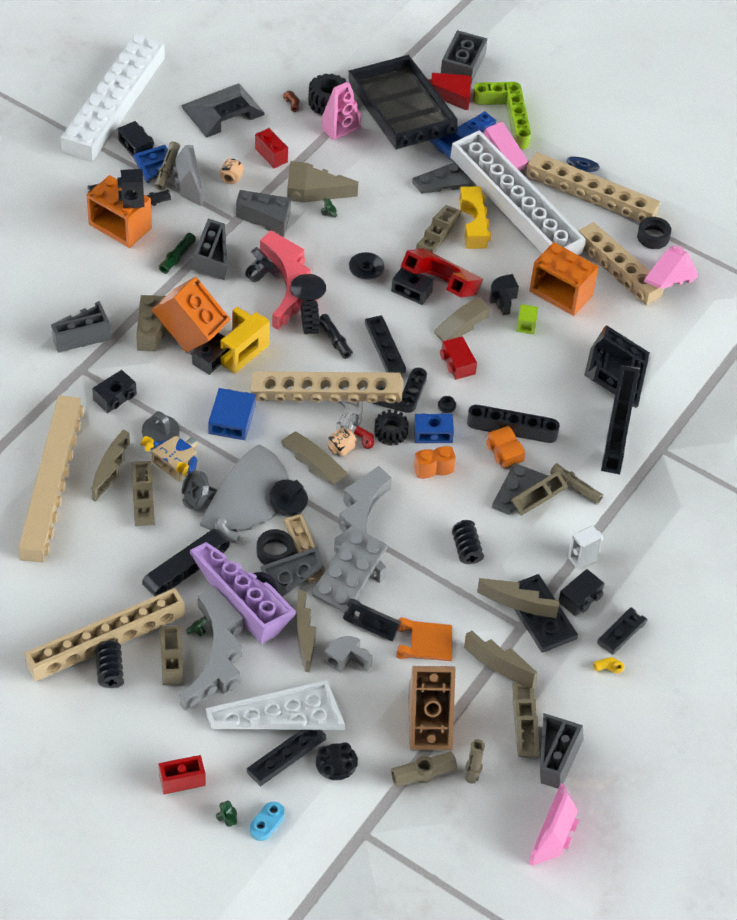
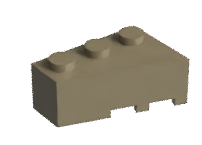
(149, 328)

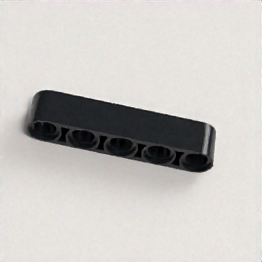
(522, 424)
(181, 565)

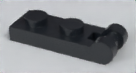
(371, 620)
(621, 631)

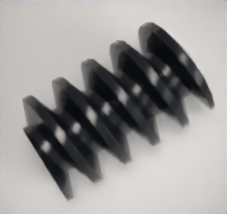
(467, 542)
(109, 664)

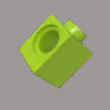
(527, 319)

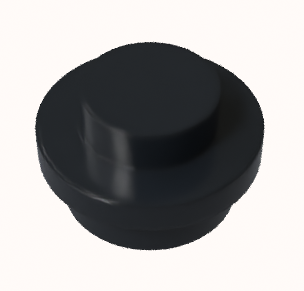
(447, 404)

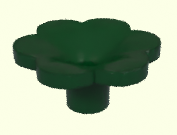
(329, 208)
(197, 626)
(227, 813)

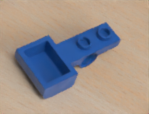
(477, 123)

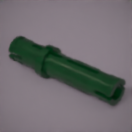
(174, 256)

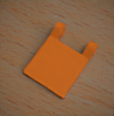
(427, 640)

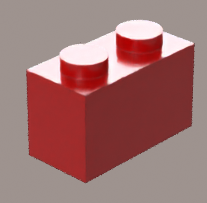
(271, 148)
(458, 358)
(182, 774)

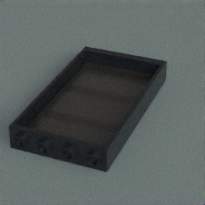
(403, 102)

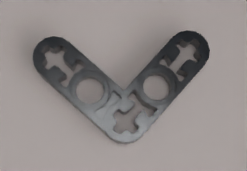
(408, 396)

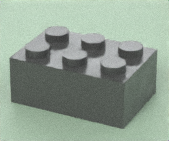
(464, 54)

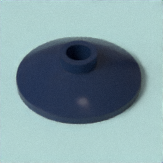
(583, 164)

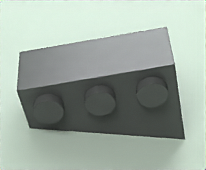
(264, 209)
(211, 251)
(81, 330)
(559, 748)

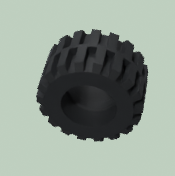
(321, 89)

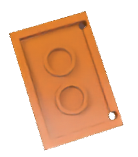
(110, 217)
(563, 278)
(191, 314)

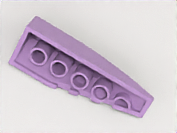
(258, 603)

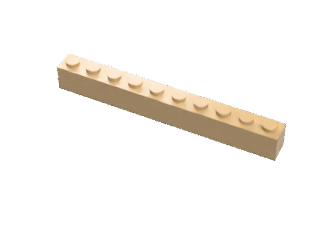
(51, 479)

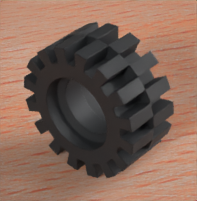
(310, 317)
(391, 435)

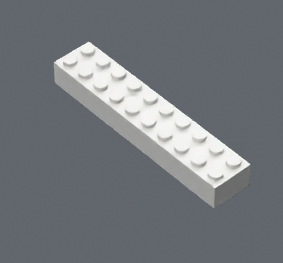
(112, 98)
(514, 194)

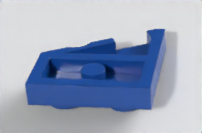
(150, 161)

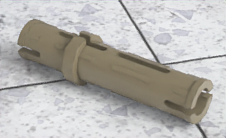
(165, 170)
(578, 484)
(474, 764)

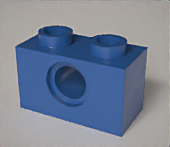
(433, 428)

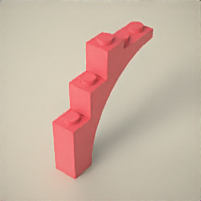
(290, 261)

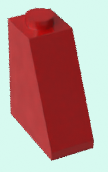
(453, 88)

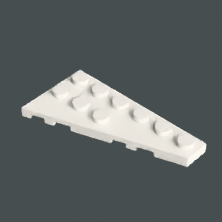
(290, 709)

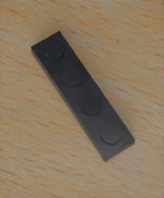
(385, 345)
(285, 755)

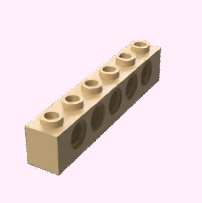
(619, 263)

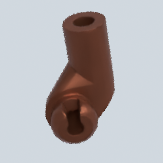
(290, 96)

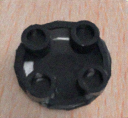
(308, 287)
(336, 761)

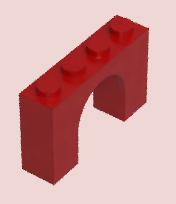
(460, 280)

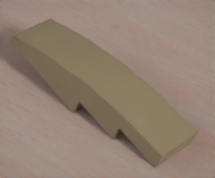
(439, 229)
(314, 457)
(109, 466)
(142, 493)
(510, 595)
(305, 633)
(504, 662)
(525, 721)

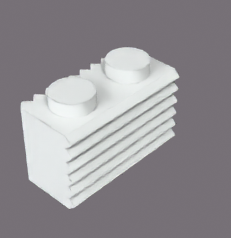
(585, 547)

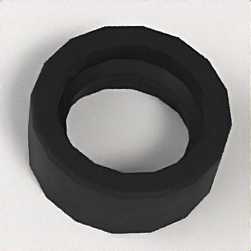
(651, 241)
(274, 535)

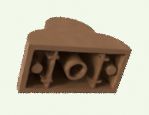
(431, 707)

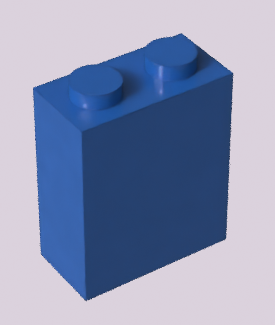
(232, 414)

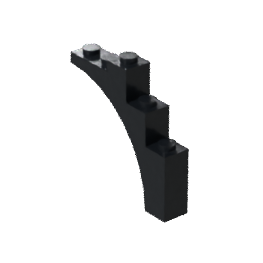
(620, 420)

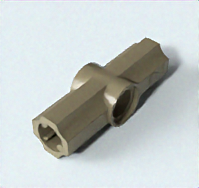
(412, 771)

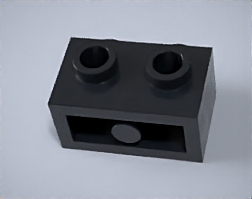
(208, 355)

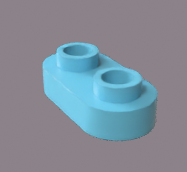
(268, 820)

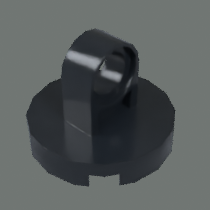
(262, 265)
(288, 497)

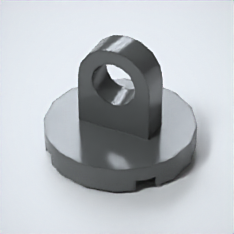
(160, 427)
(196, 490)

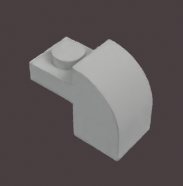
(347, 650)

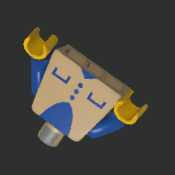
(173, 455)

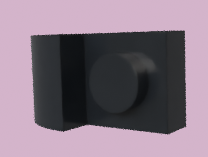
(503, 291)

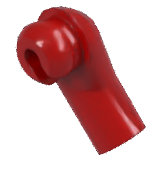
(367, 437)

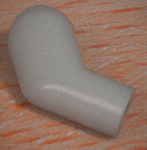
(228, 534)

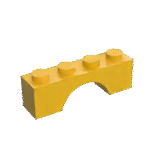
(472, 203)

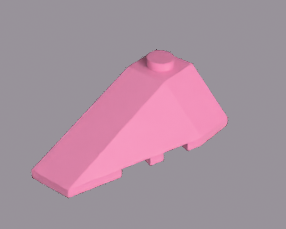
(341, 112)
(672, 267)

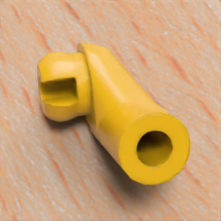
(610, 664)

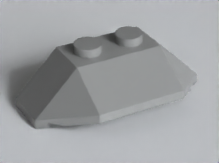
(188, 175)

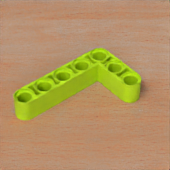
(510, 94)

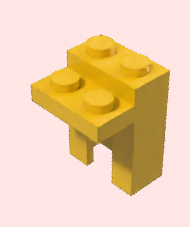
(246, 339)

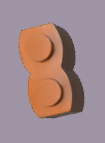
(505, 447)
(434, 462)

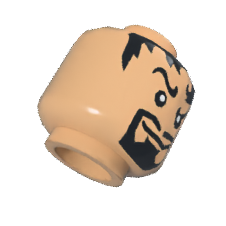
(231, 171)
(341, 442)

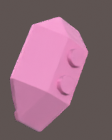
(556, 828)

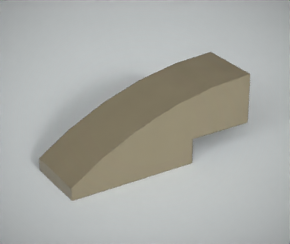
(463, 320)
(539, 493)
(171, 655)

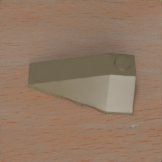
(312, 184)

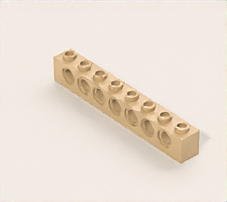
(591, 188)
(334, 380)
(118, 627)

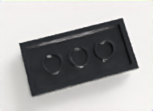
(545, 631)

